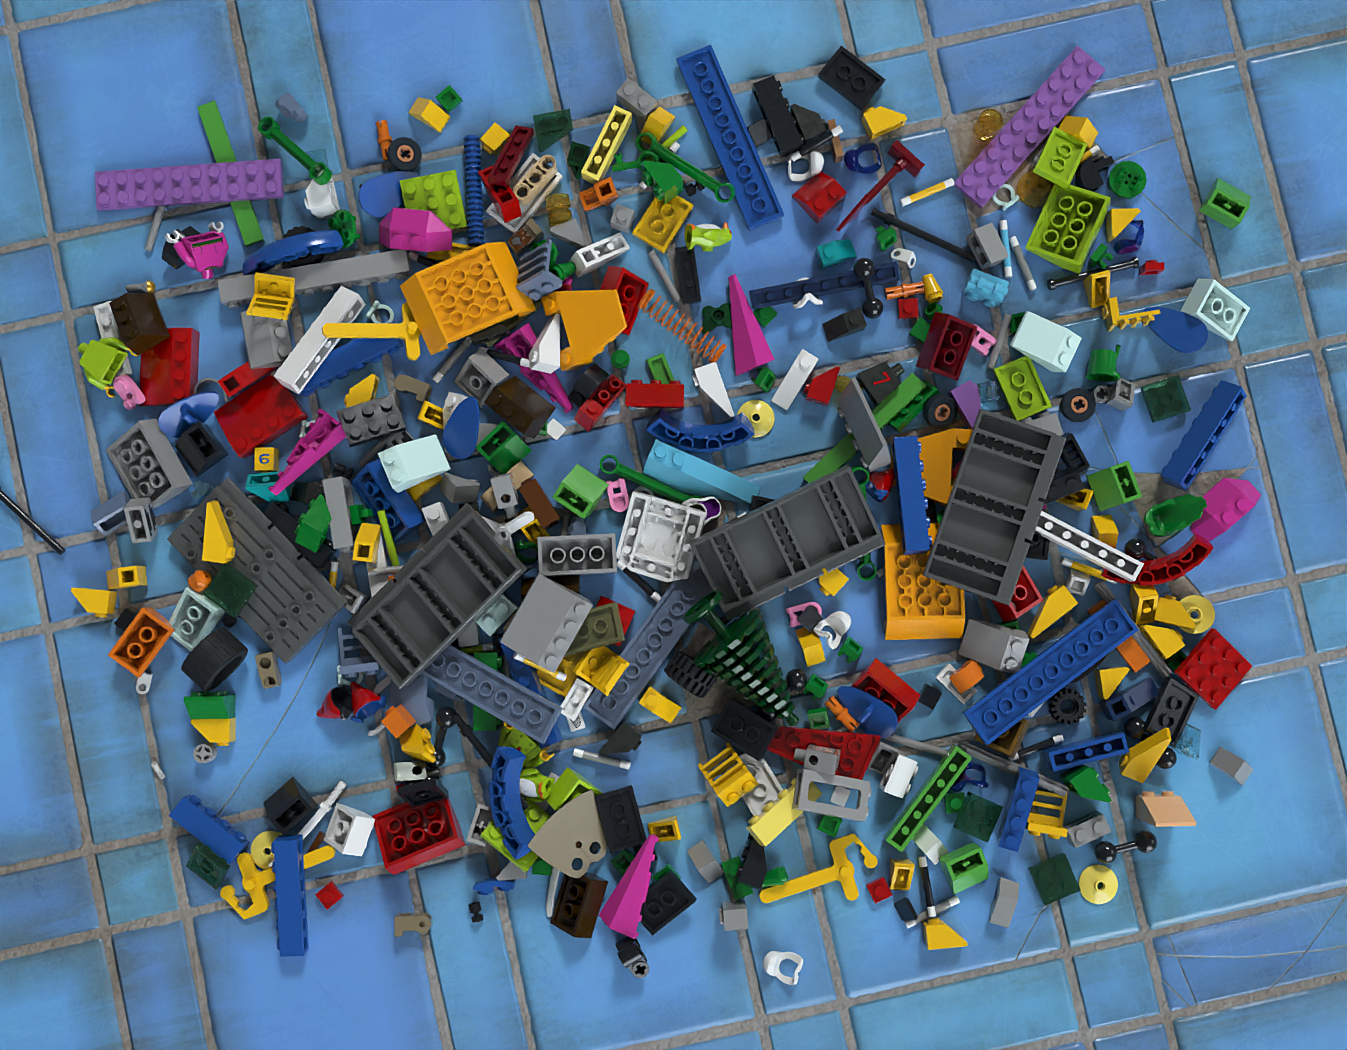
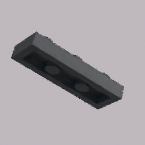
(688, 275)

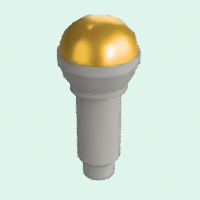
(147, 287)

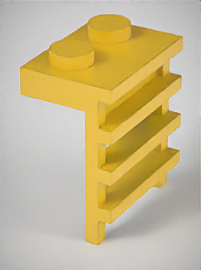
(272, 296)
(1111, 314)
(601, 668)
(732, 783)
(1048, 824)

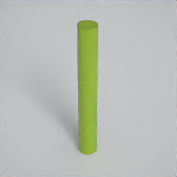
(673, 138)
(388, 537)

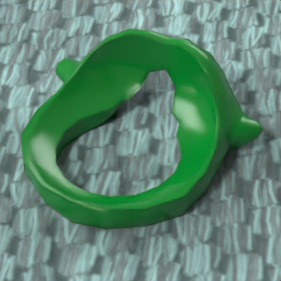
(524, 545)

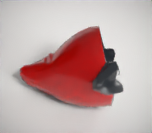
(336, 704)

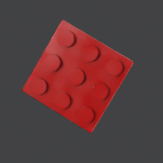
(1213, 668)

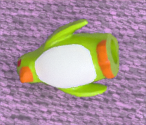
(706, 236)
(535, 785)

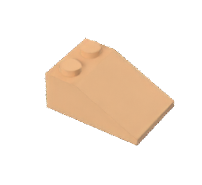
(1163, 809)

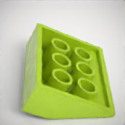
(1068, 226)

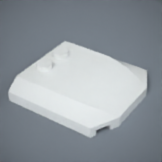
(658, 537)

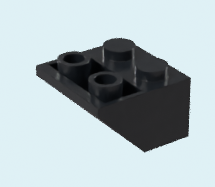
(200, 448)
(289, 806)

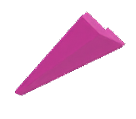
(749, 342)
(520, 345)
(319, 440)

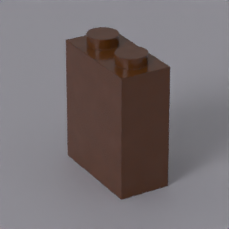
(539, 503)

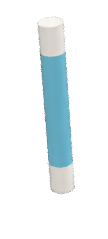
(1005, 240)

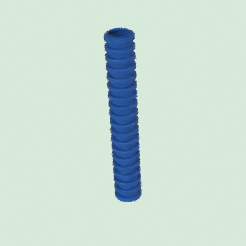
(473, 190)

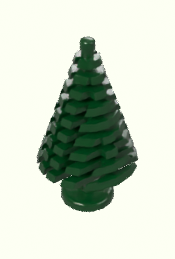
(743, 657)

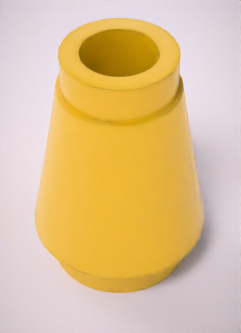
(932, 290)

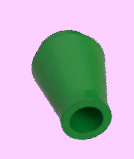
(563, 270)
(776, 877)

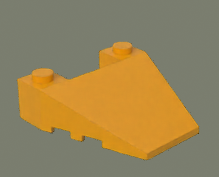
(590, 323)
(937, 461)

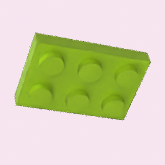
(1060, 158)
(1022, 388)

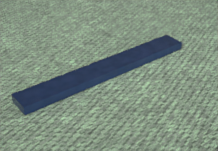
(820, 286)

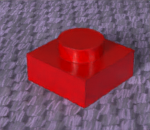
(1151, 267)
(908, 308)
(879, 889)
(329, 895)

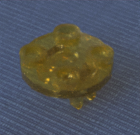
(1029, 182)

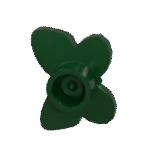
(716, 317)

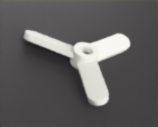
(505, 530)

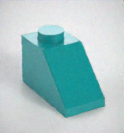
(835, 253)
(260, 483)

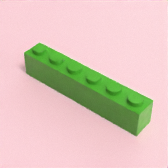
(927, 797)

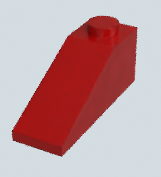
(502, 197)

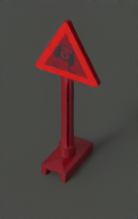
(904, 160)

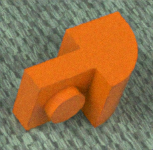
(601, 194)
(967, 675)

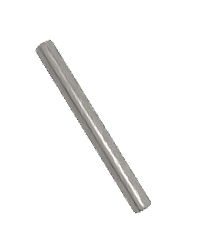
(1139, 637)
(1009, 766)

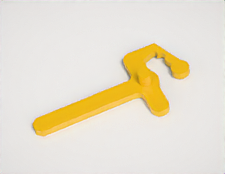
(407, 330)
(840, 870)
(255, 880)

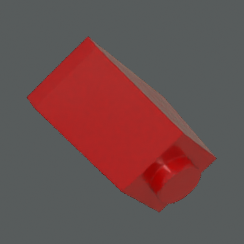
(821, 387)

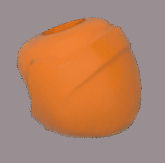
(199, 580)

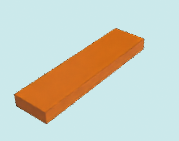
(1129, 649)

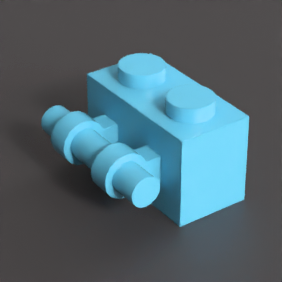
(985, 288)

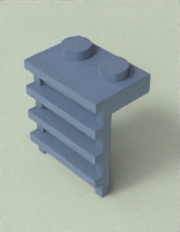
(535, 276)
(352, 666)

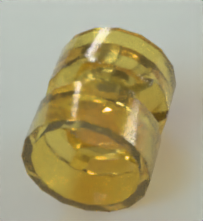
(987, 125)
(559, 208)

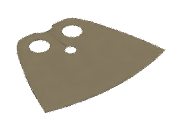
(571, 823)

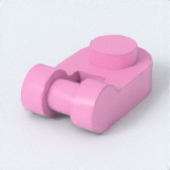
(989, 341)
(124, 386)
(618, 501)
(792, 612)

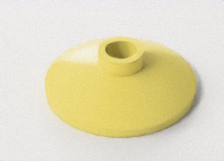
(764, 411)
(1205, 610)
(259, 844)
(1089, 880)

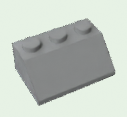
(265, 340)

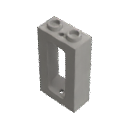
(338, 499)
(802, 803)

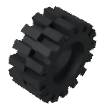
(1077, 712)

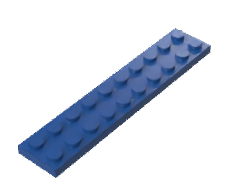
(730, 137)
(1050, 671)

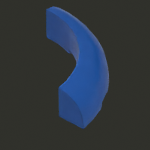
(292, 248)
(700, 437)
(506, 801)

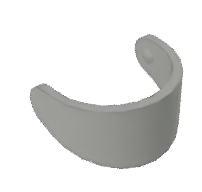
(205, 381)

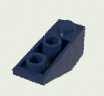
(1129, 699)

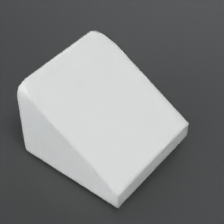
(1077, 582)

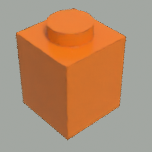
(398, 720)

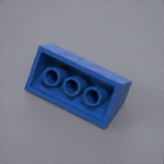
(378, 495)

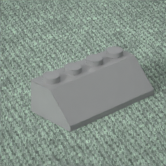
(577, 555)

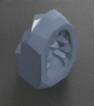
(290, 108)
(577, 526)

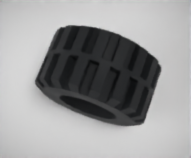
(688, 675)

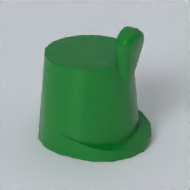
(1103, 365)

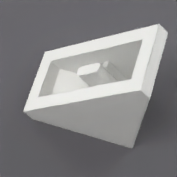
(929, 844)

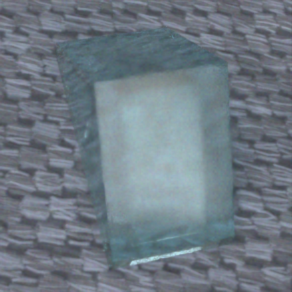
(1189, 742)

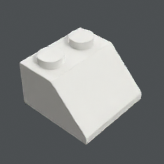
(322, 199)
(898, 776)
(349, 830)

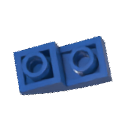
(488, 885)

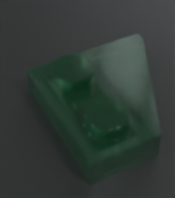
(552, 127)

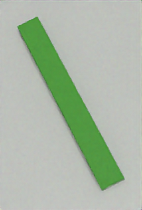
(224, 153)
(882, 413)

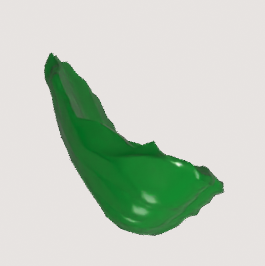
(1174, 514)

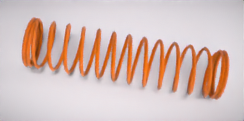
(643, 303)

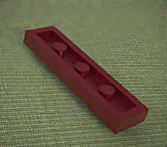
(510, 156)

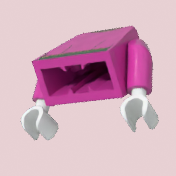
(203, 250)

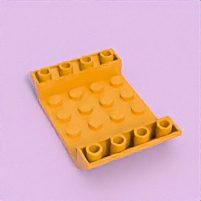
(465, 295)
(915, 603)

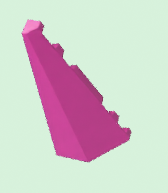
(625, 902)

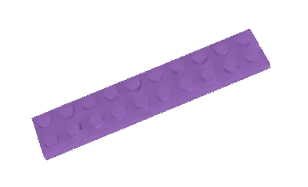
(1029, 127)
(189, 184)

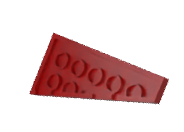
(855, 747)

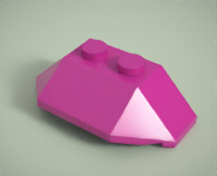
(414, 231)
(1225, 506)

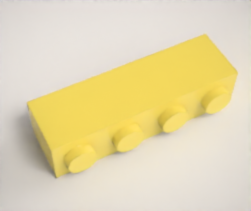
(607, 145)
(778, 814)

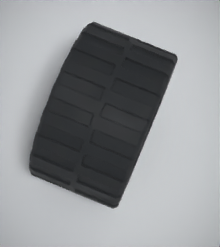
(214, 659)

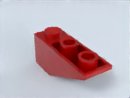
(241, 378)
(599, 402)

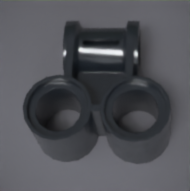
(632, 956)

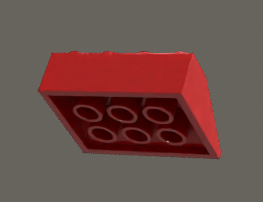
(170, 368)
(259, 416)
(416, 834)

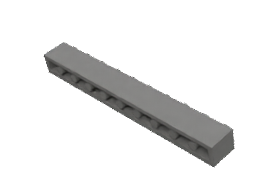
(324, 276)

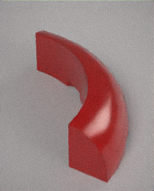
(1170, 566)

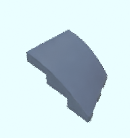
(414, 700)

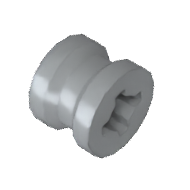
(200, 753)

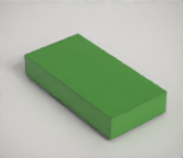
(660, 369)

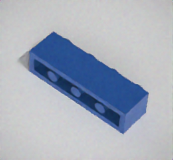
(1085, 751)
(1018, 809)
(209, 828)

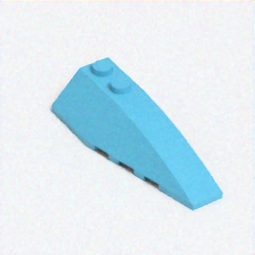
(695, 475)

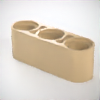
(536, 171)
(520, 474)

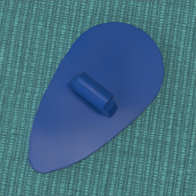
(383, 193)
(1178, 329)
(187, 412)
(462, 429)
(870, 712)

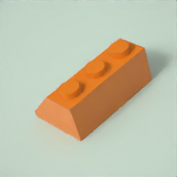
(142, 641)

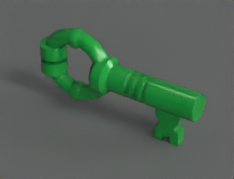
(620, 165)

